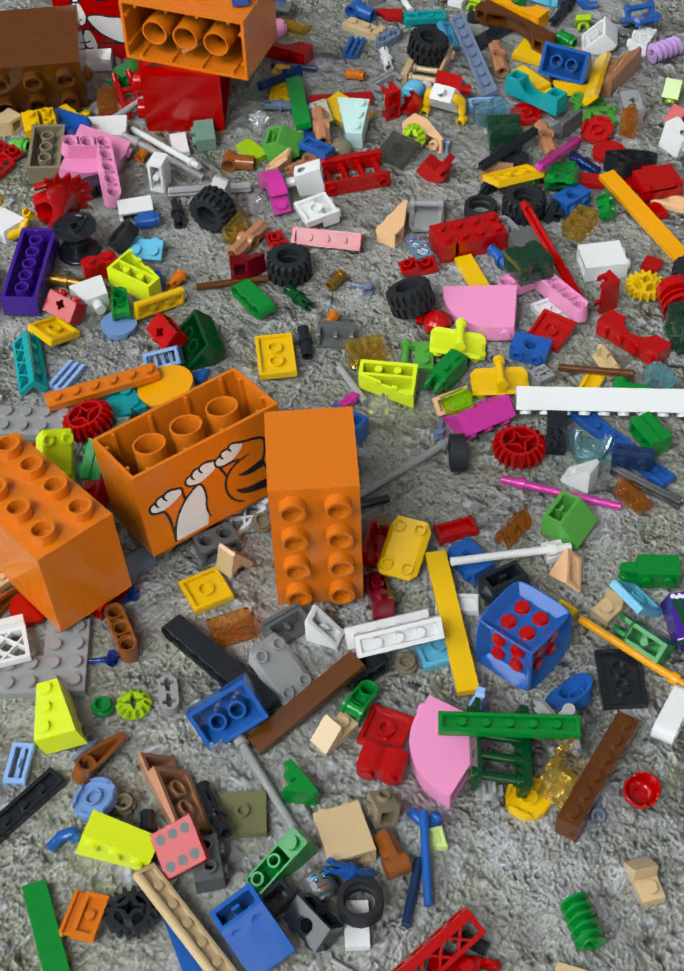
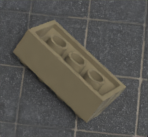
(44, 151)

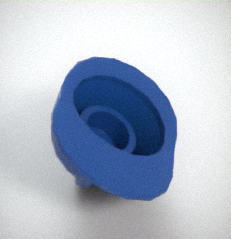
(573, 690)

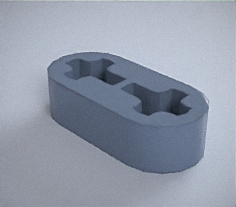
(388, 38)

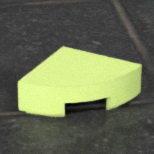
(437, 839)

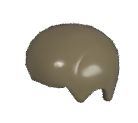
(341, 146)

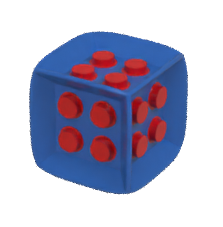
(523, 635)

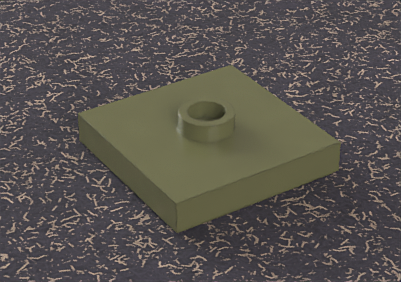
(245, 813)

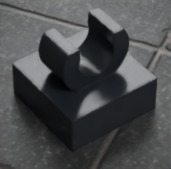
(552, 211)

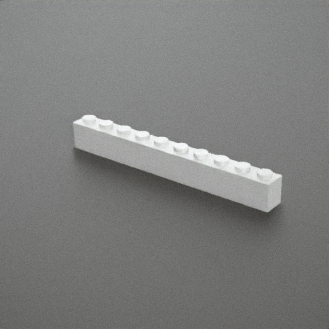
(599, 400)

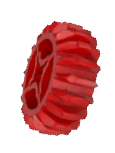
(89, 419)
(519, 447)

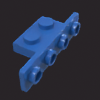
(71, 120)

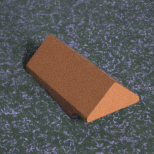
(619, 71)
(172, 789)

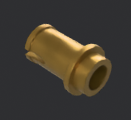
(338, 277)

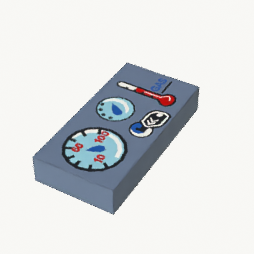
(418, 246)

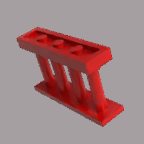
(353, 162)

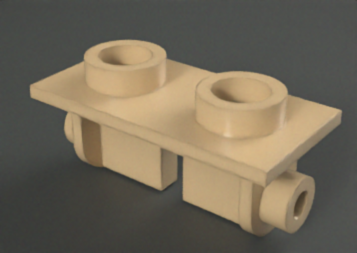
(604, 358)

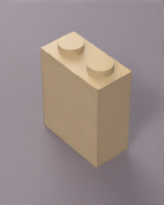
(344, 834)

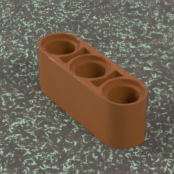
(121, 633)

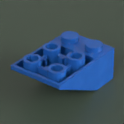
(252, 930)

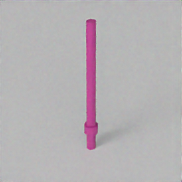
(522, 483)

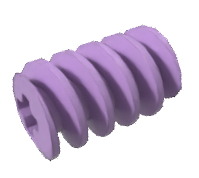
(664, 49)

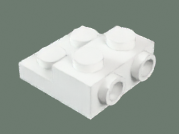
(318, 210)

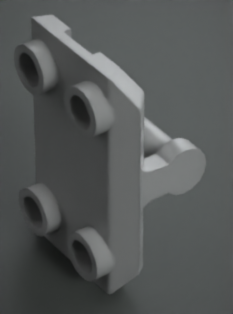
(425, 212)
(279, 668)
(577, 747)

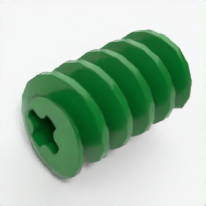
(581, 922)

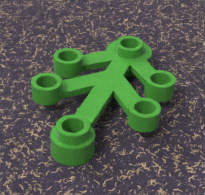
(576, 100)

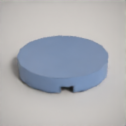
(118, 329)
(96, 795)

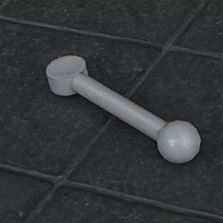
(328, 958)

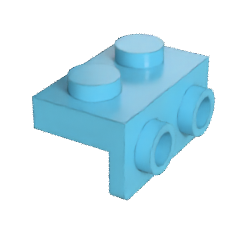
(148, 249)

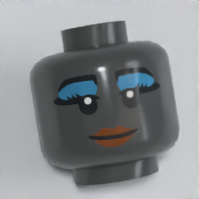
(319, 883)

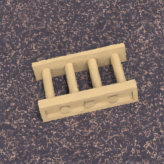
(412, 67)

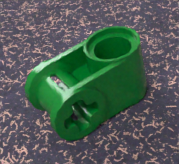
(120, 303)
(360, 700)

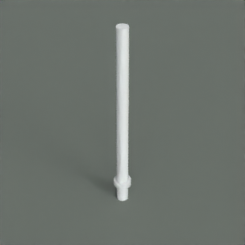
(191, 162)

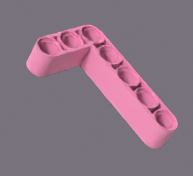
(101, 149)
(557, 292)

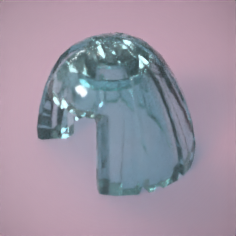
(587, 448)

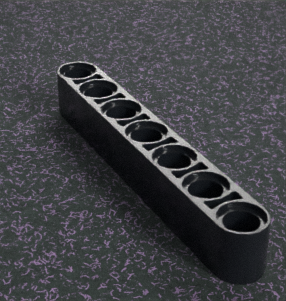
(212, 658)

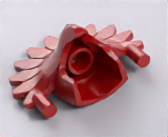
(60, 197)

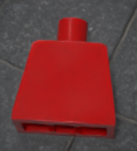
(452, 80)

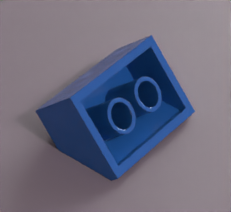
(565, 63)
(227, 711)

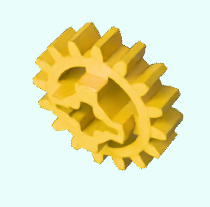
(642, 285)

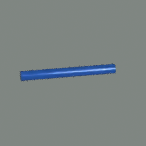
(426, 858)

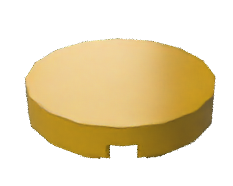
(529, 808)

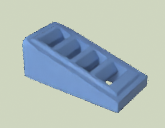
(178, 354)

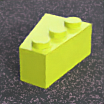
(134, 276)
(392, 378)
(56, 719)
(115, 842)

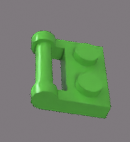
(422, 355)

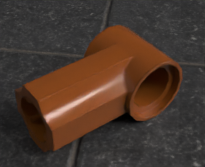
(236, 161)
(393, 859)

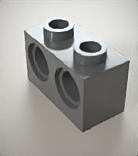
(207, 542)

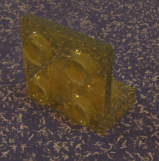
(559, 780)

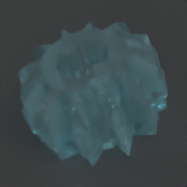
(659, 376)

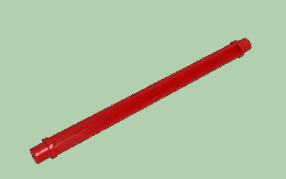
(549, 246)

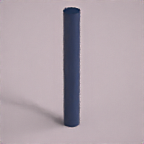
(313, 68)
(412, 893)

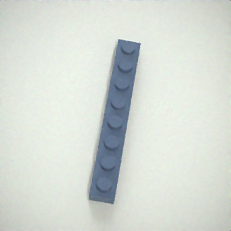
(474, 56)

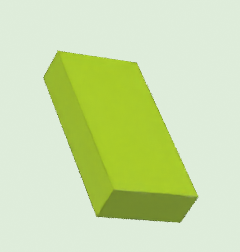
(249, 147)

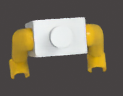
(447, 99)
(13, 223)

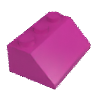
(482, 416)

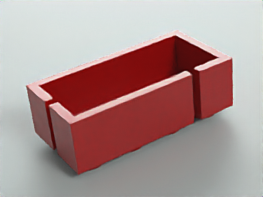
(471, 234)

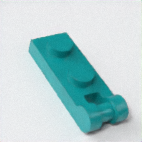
(423, 17)

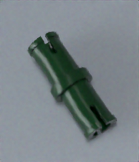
(298, 297)

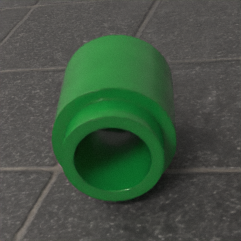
(566, 38)

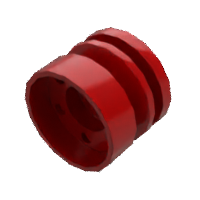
(669, 291)

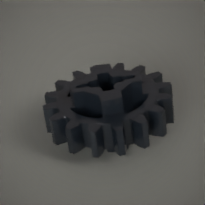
(131, 912)

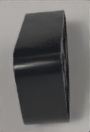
(628, 160)

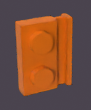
(84, 916)

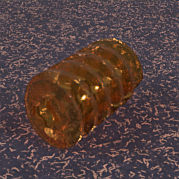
(106, 101)

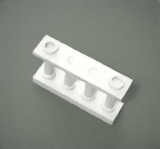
(393, 633)

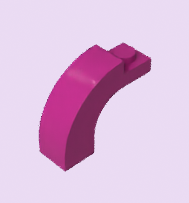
(274, 184)

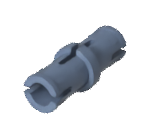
(277, 105)

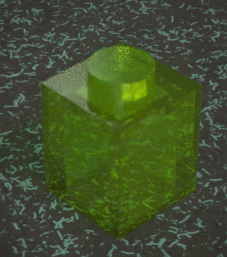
(457, 401)

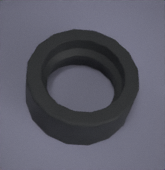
(477, 201)
(123, 236)
(457, 452)
(364, 885)

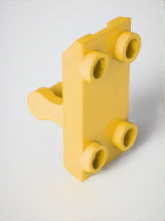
(497, 380)
(404, 548)

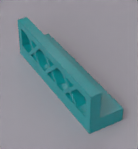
(33, 361)

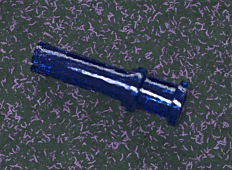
(280, 78)

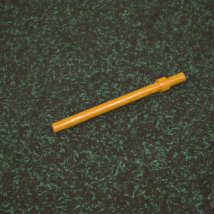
(672, 677)

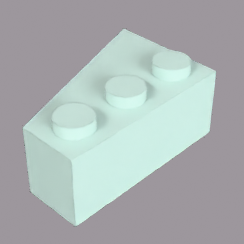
(354, 119)

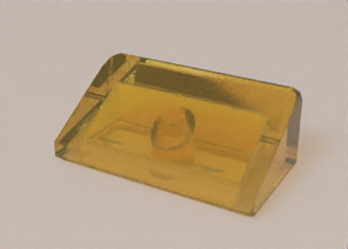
(296, 27)
(234, 226)

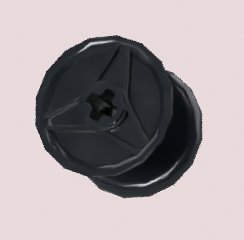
(75, 231)

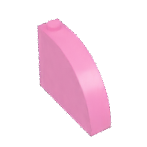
(87, 166)
(486, 308)
(437, 760)

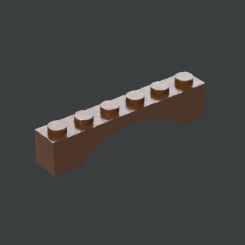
(496, 15)
(584, 795)

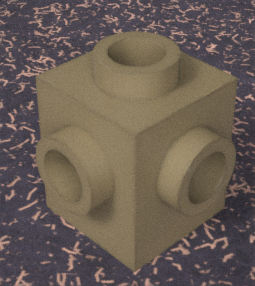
(382, 808)

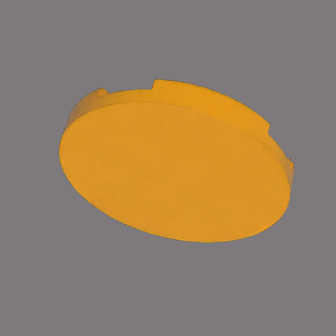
(173, 382)

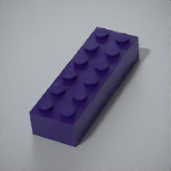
(29, 272)

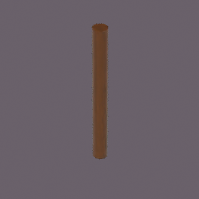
(230, 282)
(596, 370)

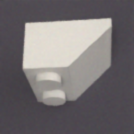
(600, 37)

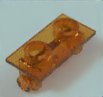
(628, 121)
(631, 496)
(516, 528)

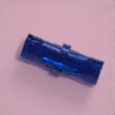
(584, 163)

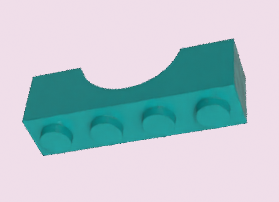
(520, 86)

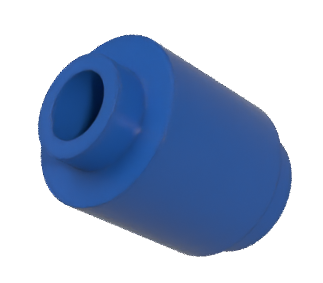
(147, 219)

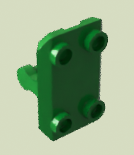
(559, 173)

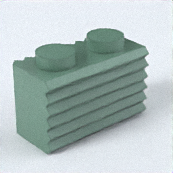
(203, 135)

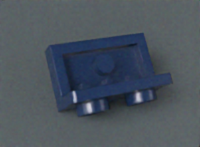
(633, 457)

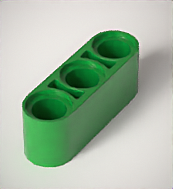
(253, 299)

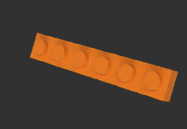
(102, 386)

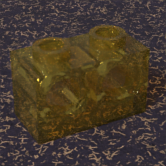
(579, 223)
(364, 348)

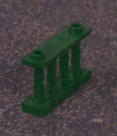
(520, 759)

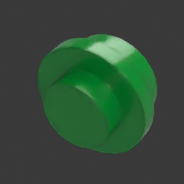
(102, 706)

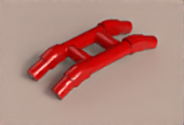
(121, 91)

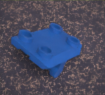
(639, 21)

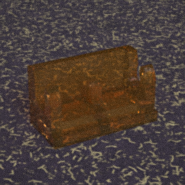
(232, 628)

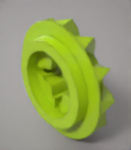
(417, 131)
(142, 707)

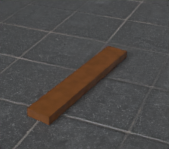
(306, 703)

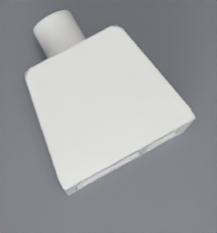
(673, 137)
(308, 178)
(92, 293)

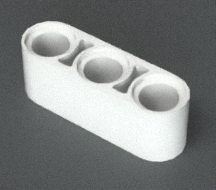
(671, 717)

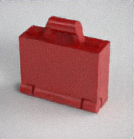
(656, 182)

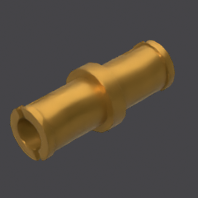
(63, 280)

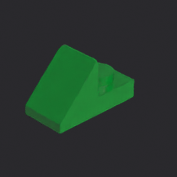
(299, 787)

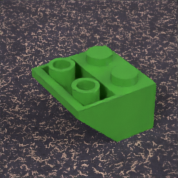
(279, 139)
(568, 520)

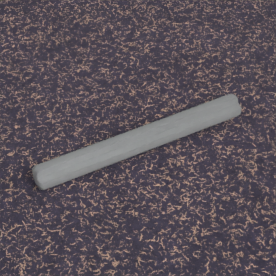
(194, 189)

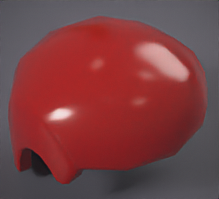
(412, 103)
(436, 318)
(642, 790)

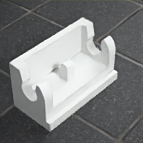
(134, 205)

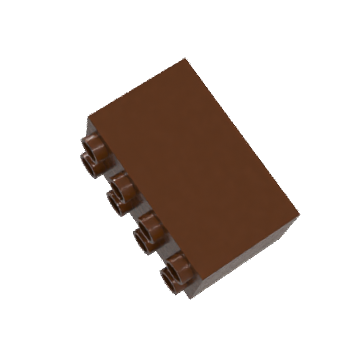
(42, 59)

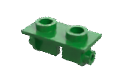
(605, 206)

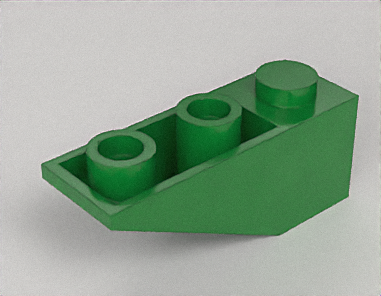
(283, 859)

